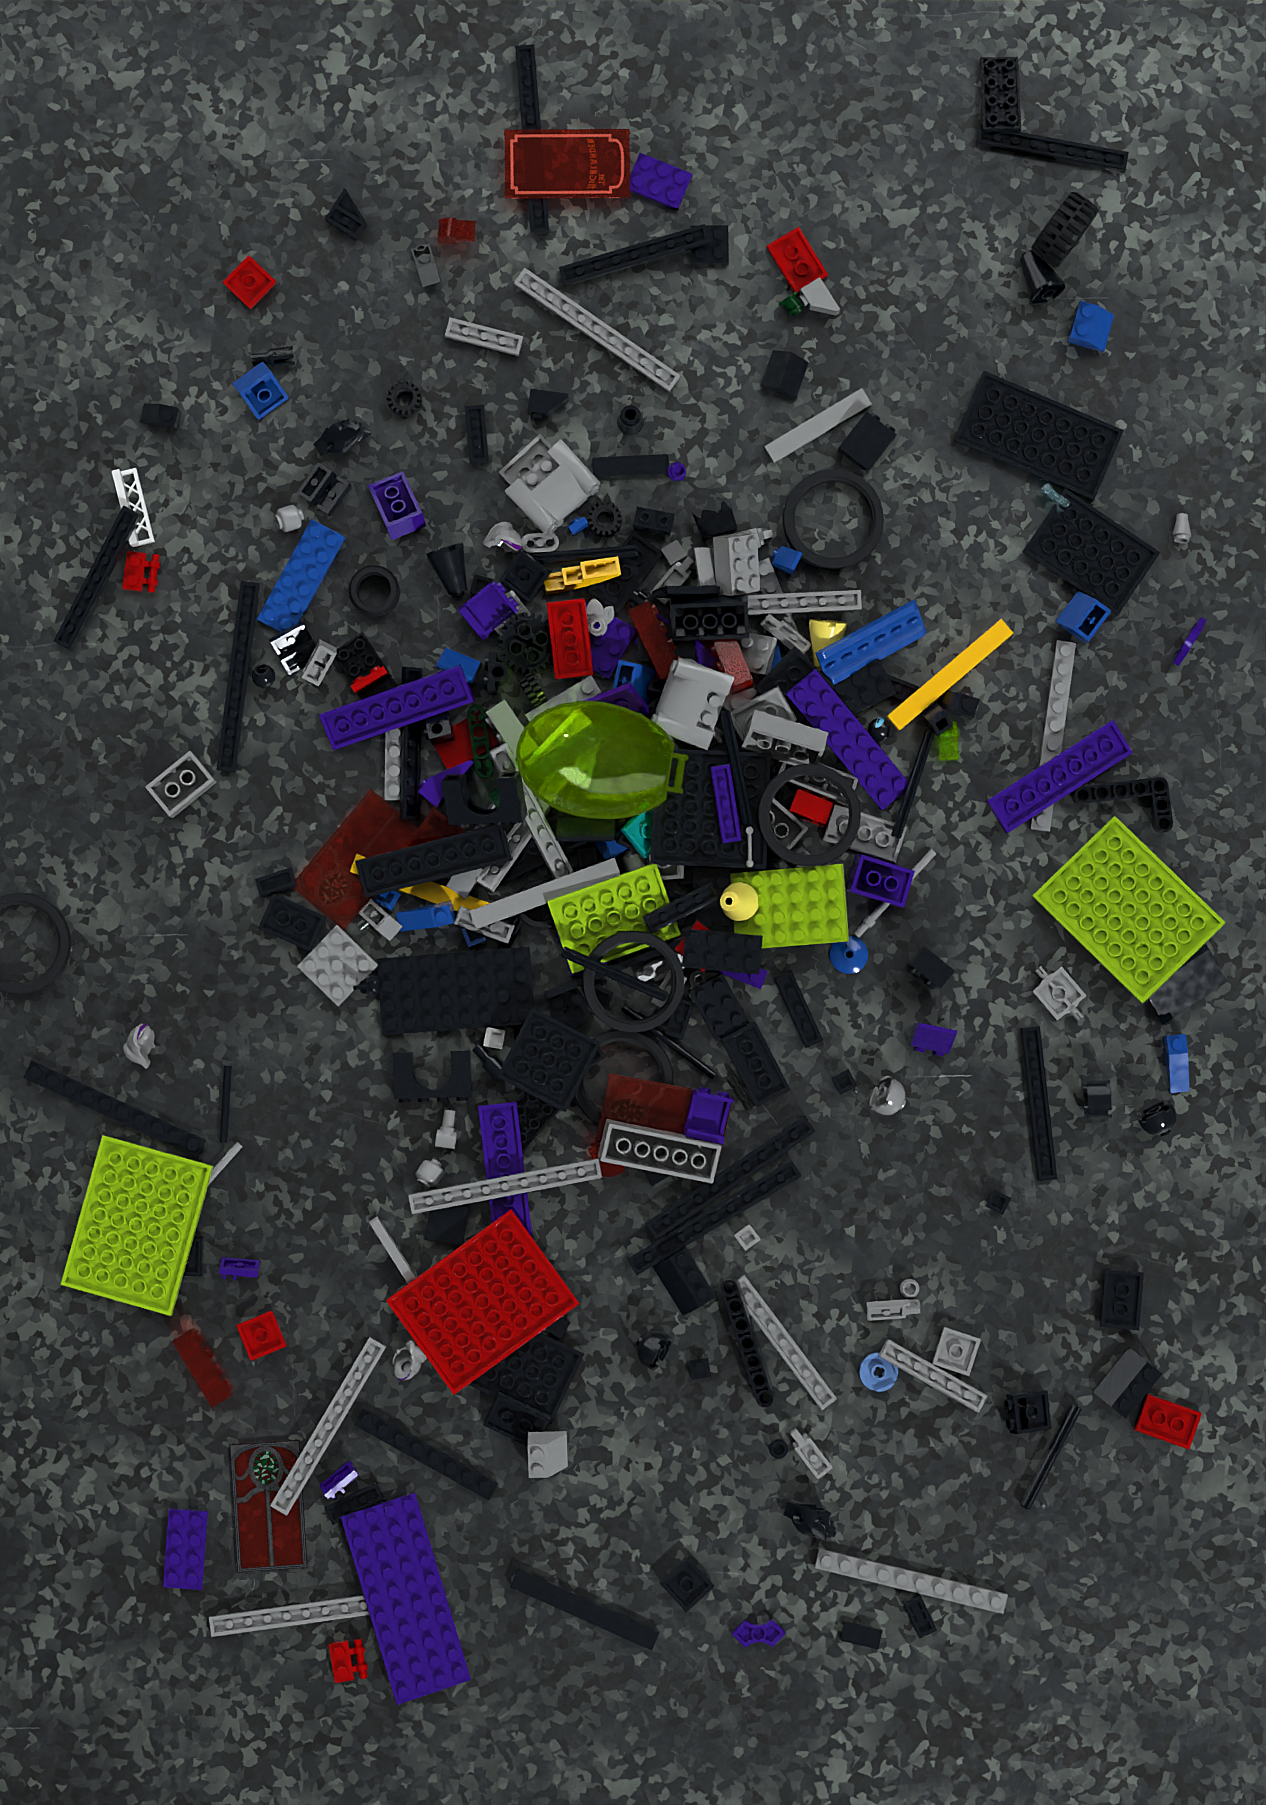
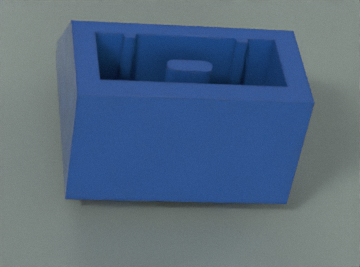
(1083, 616)
(452, 658)
(635, 674)

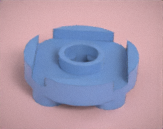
(872, 1381)

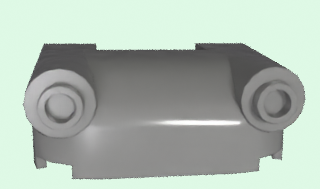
(553, 488)
(692, 702)

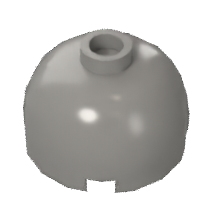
(888, 1097)

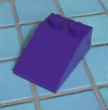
(397, 505)
(432, 788)
(879, 880)
(932, 1038)

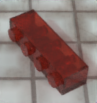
(653, 637)
(732, 662)
(203, 1367)

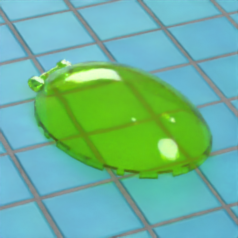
(597, 760)

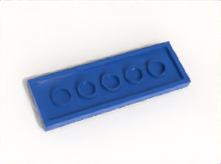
(301, 577)

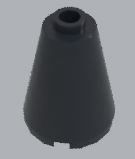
(1040, 278)
(450, 568)

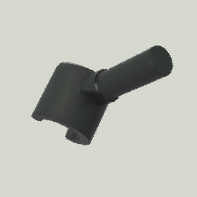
(363, 925)

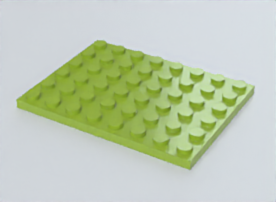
(1128, 909)
(137, 1225)

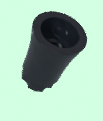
(627, 426)

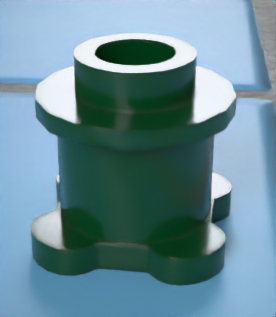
(792, 304)

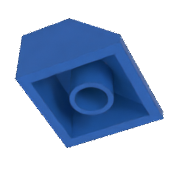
(1090, 326)
(260, 390)

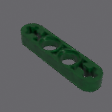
(482, 741)

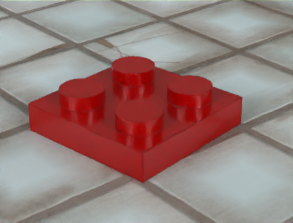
(249, 282)
(261, 1335)

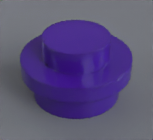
(676, 471)

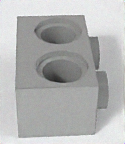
(319, 662)

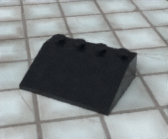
(1187, 985)

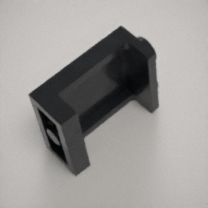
(867, 441)

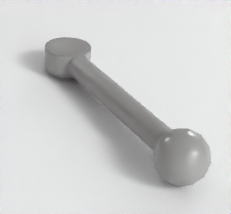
(749, 830)

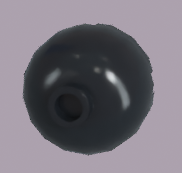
(1158, 1118)
(653, 1348)

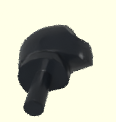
(369, 985)

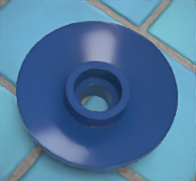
(853, 964)

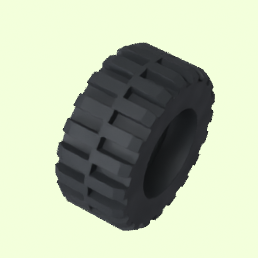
(1064, 229)

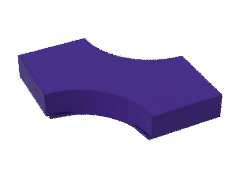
(1190, 639)
(750, 1633)

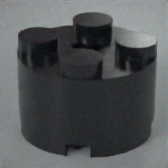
(1097, 1099)

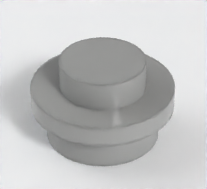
(909, 1288)

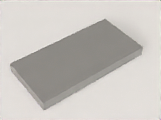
(872, 837)

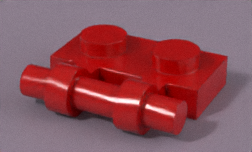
(135, 572)
(342, 1661)

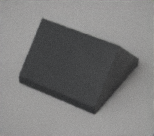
(784, 373)

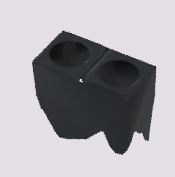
(715, 524)

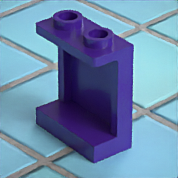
(488, 609)
(707, 1115)

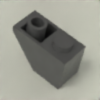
(425, 265)

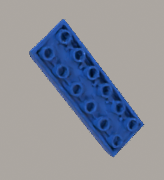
(871, 642)

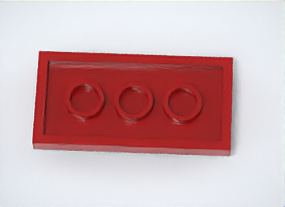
(570, 638)

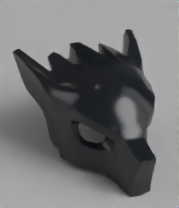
(344, 435)
(810, 1520)

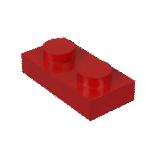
(363, 682)

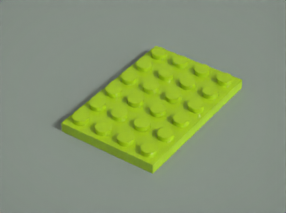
(797, 906)
(607, 908)

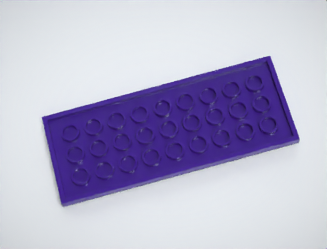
(405, 1598)

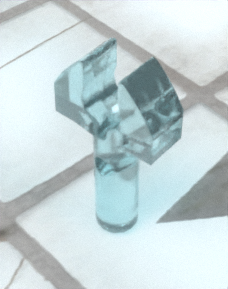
(1053, 496)

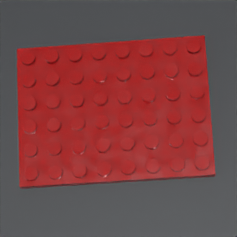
(482, 1301)

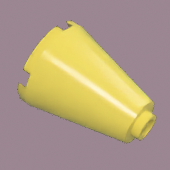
(824, 634)
(739, 901)

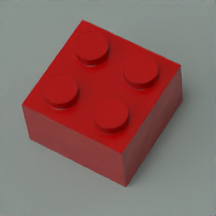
(811, 807)

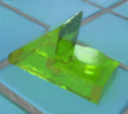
(949, 744)

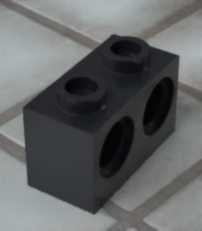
(653, 521)
(442, 721)

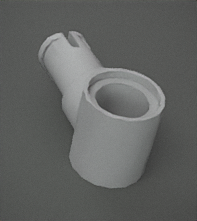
(446, 1135)

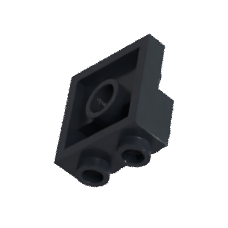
(1027, 1412)

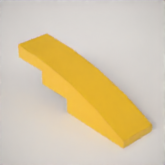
(584, 575)

